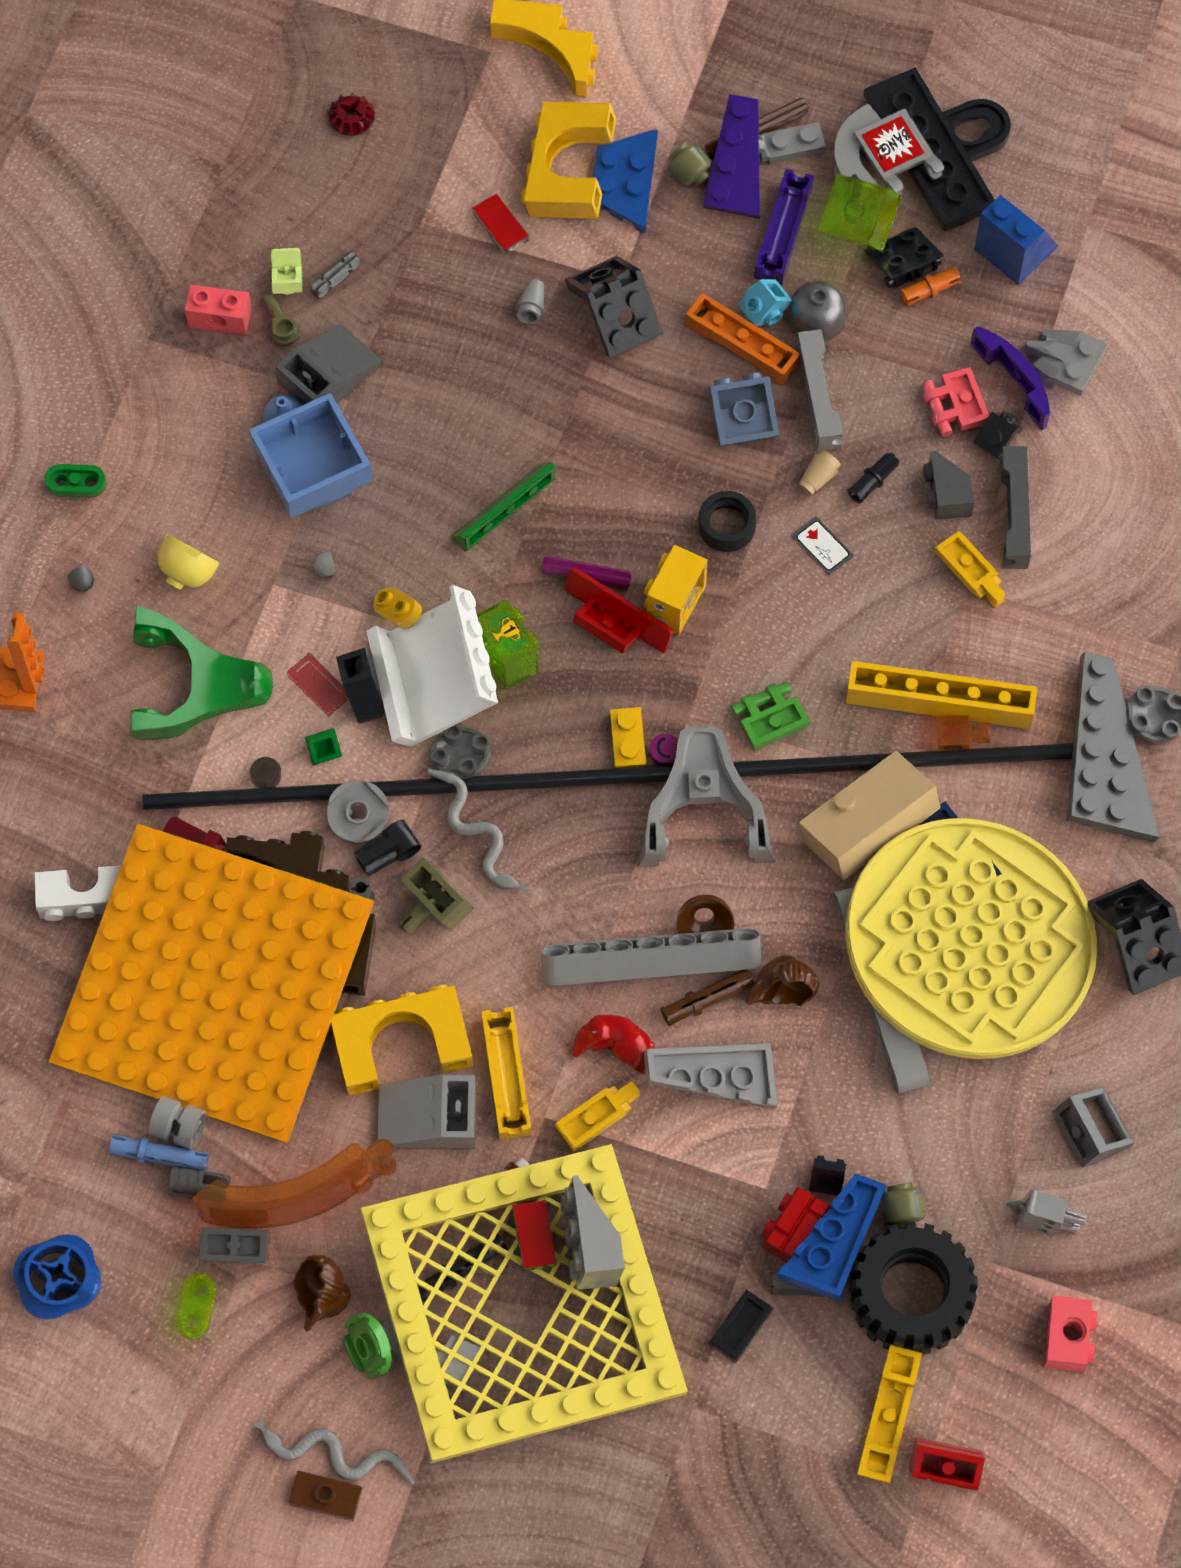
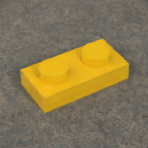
(628, 737)

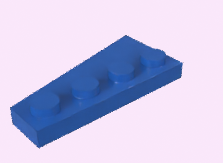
(832, 1247)

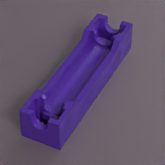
(784, 226)

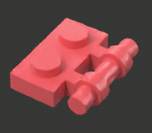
(964, 398)

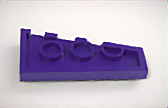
(736, 163)

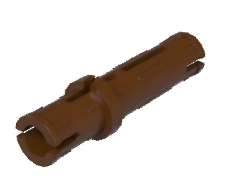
(715, 993)

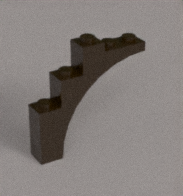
(305, 859)

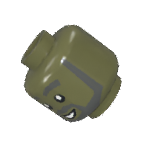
(690, 165)
(902, 1204)

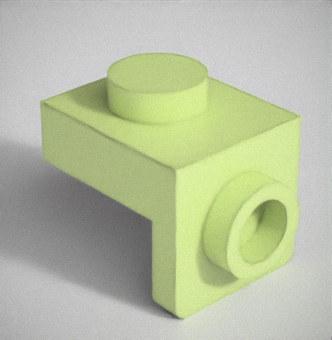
(286, 271)

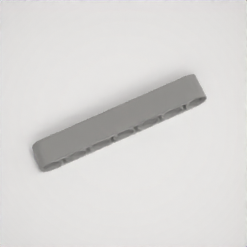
(651, 956)
(900, 1052)

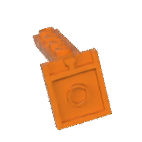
(20, 668)

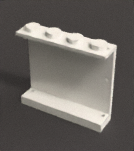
(433, 670)

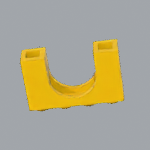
(558, 128)
(433, 1010)

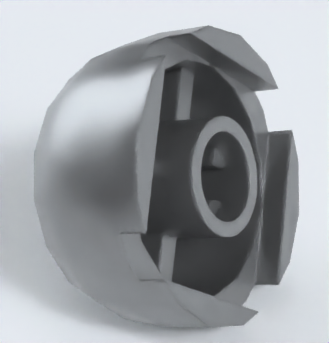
(818, 307)

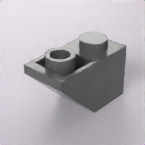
(950, 488)

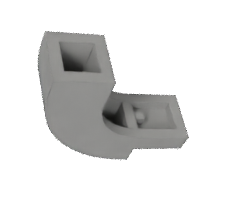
(848, 150)

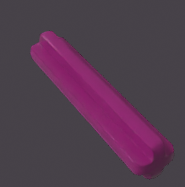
(604, 575)

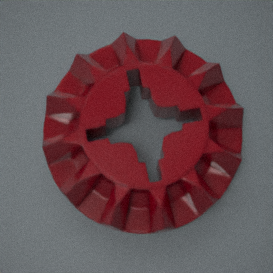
(354, 124)

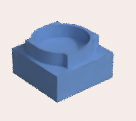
(311, 455)

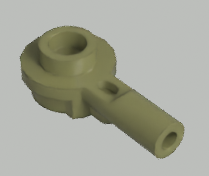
(284, 329)

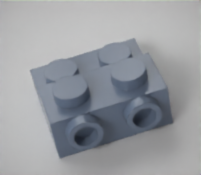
(743, 409)

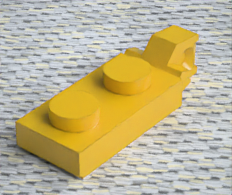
(971, 568)
(596, 1115)

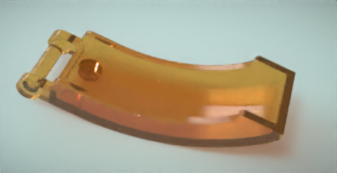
(300, 1197)

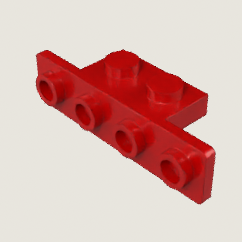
(614, 617)

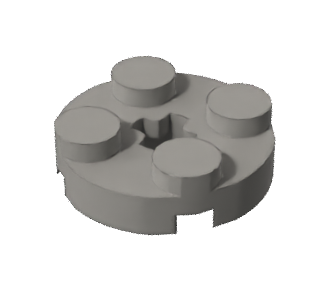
(340, 810)

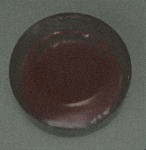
(265, 772)

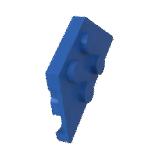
(626, 176)

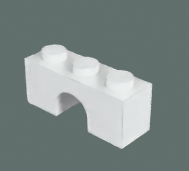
(57, 900)

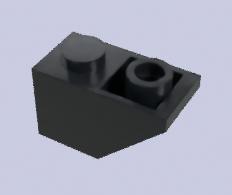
(361, 684)

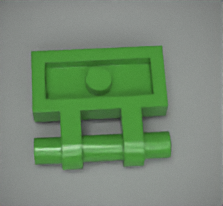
(772, 723)

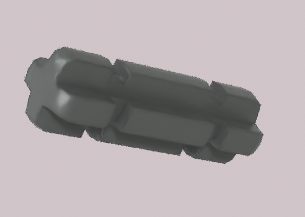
(335, 274)

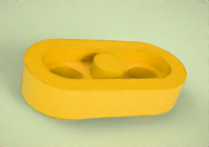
(397, 607)

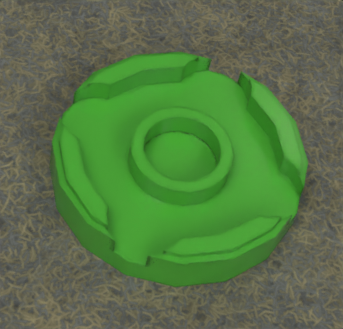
(368, 1345)

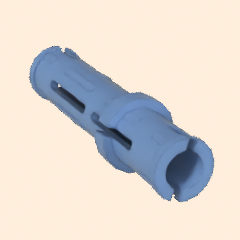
(149, 1151)

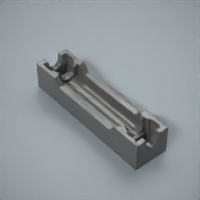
(1015, 477)

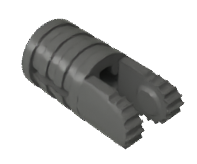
(191, 1182)

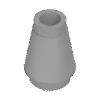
(531, 303)

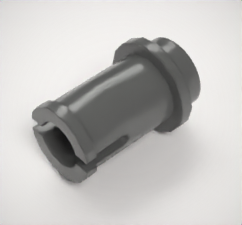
(361, 887)

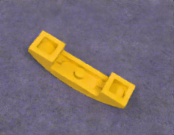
(889, 1414)

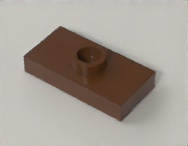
(325, 1495)

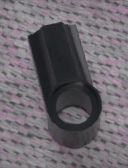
(395, 844)

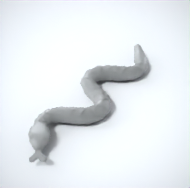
(502, 880)
(274, 1444)

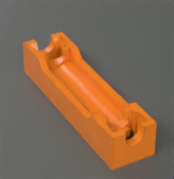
(742, 338)

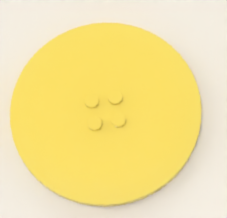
(969, 954)

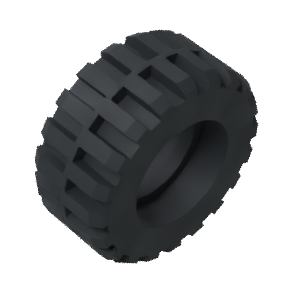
(920, 1247)

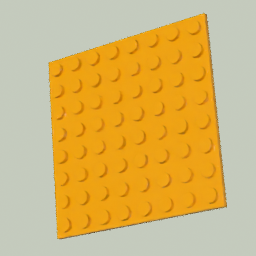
(212, 982)

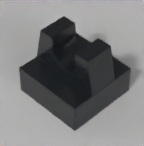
(827, 1176)

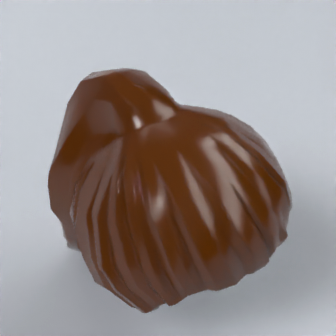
(784, 982)
(320, 1289)

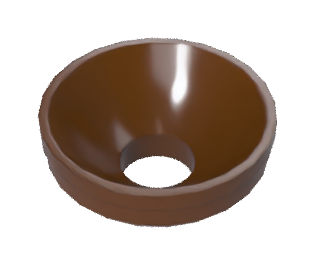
(721, 919)

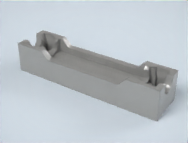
(824, 419)

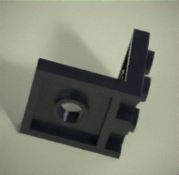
(609, 291)
(1139, 922)

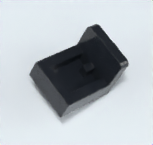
(997, 432)

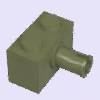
(434, 897)

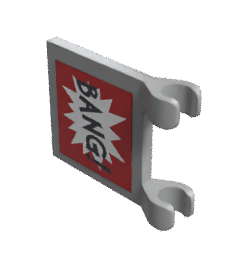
(895, 147)

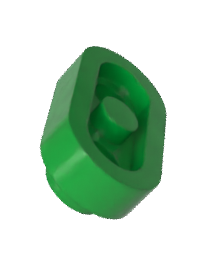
(76, 480)

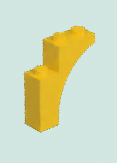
(546, 30)

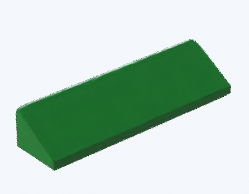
(504, 506)

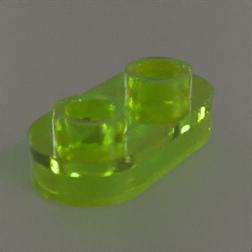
(196, 1307)

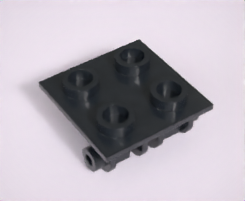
(905, 256)

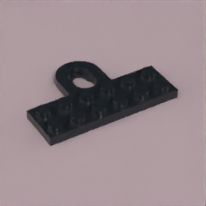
(960, 190)

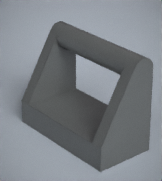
(1082, 1131)

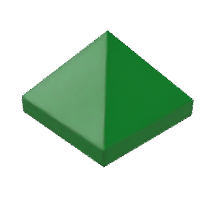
(323, 746)

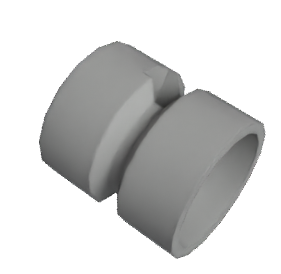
(166, 1120)

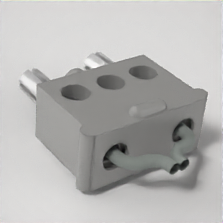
(1046, 1214)

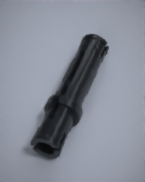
(460, 1267)

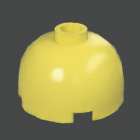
(184, 564)

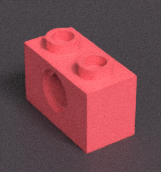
(218, 310)
(1064, 1353)

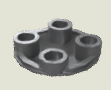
(1155, 714)
(460, 751)

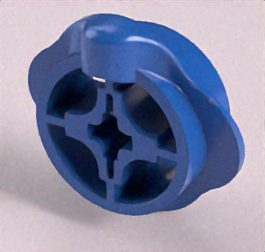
(69, 1247)

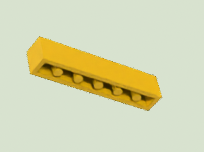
(941, 695)

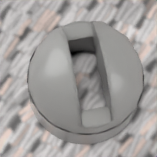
(324, 564)

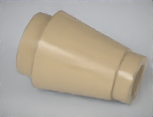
(819, 472)

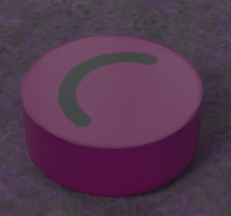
(663, 749)

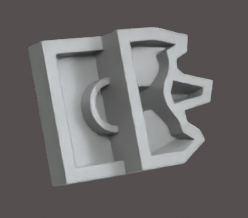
(1065, 358)

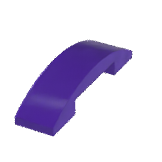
(994, 347)

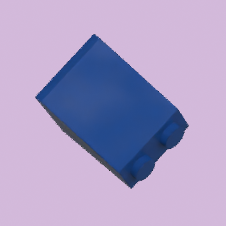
(1012, 240)

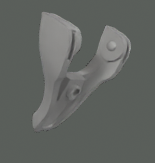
(704, 776)

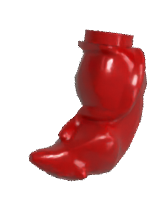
(615, 1034)

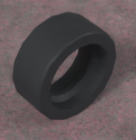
(732, 500)

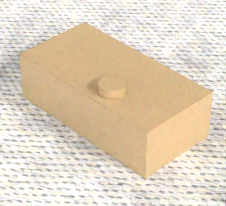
(869, 814)

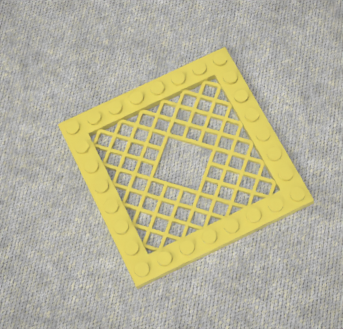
(507, 1423)

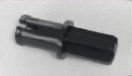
(873, 477)

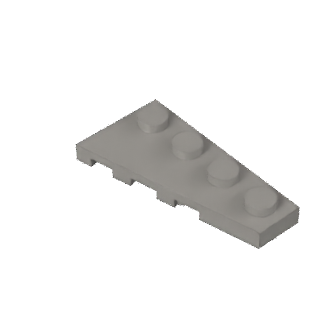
(723, 1071)

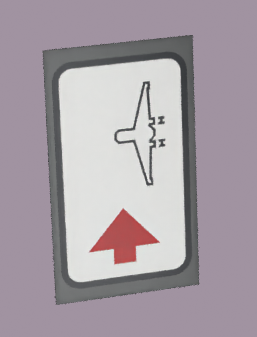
(822, 545)

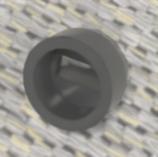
(81, 579)

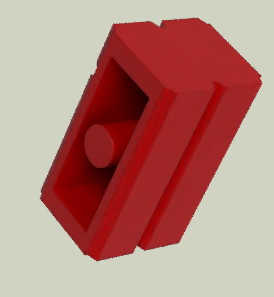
(794, 1224)
(946, 1464)

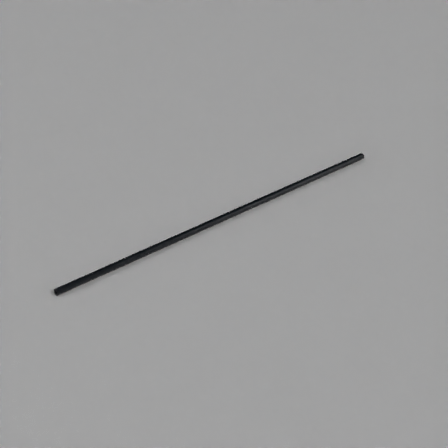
(606, 776)

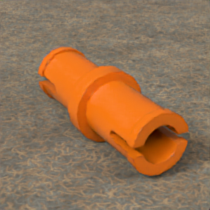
(930, 286)

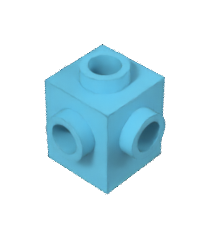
(764, 302)

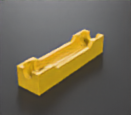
(506, 1073)

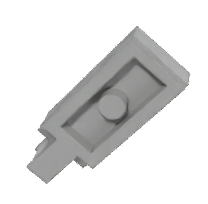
(791, 143)

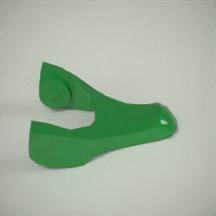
(216, 685)

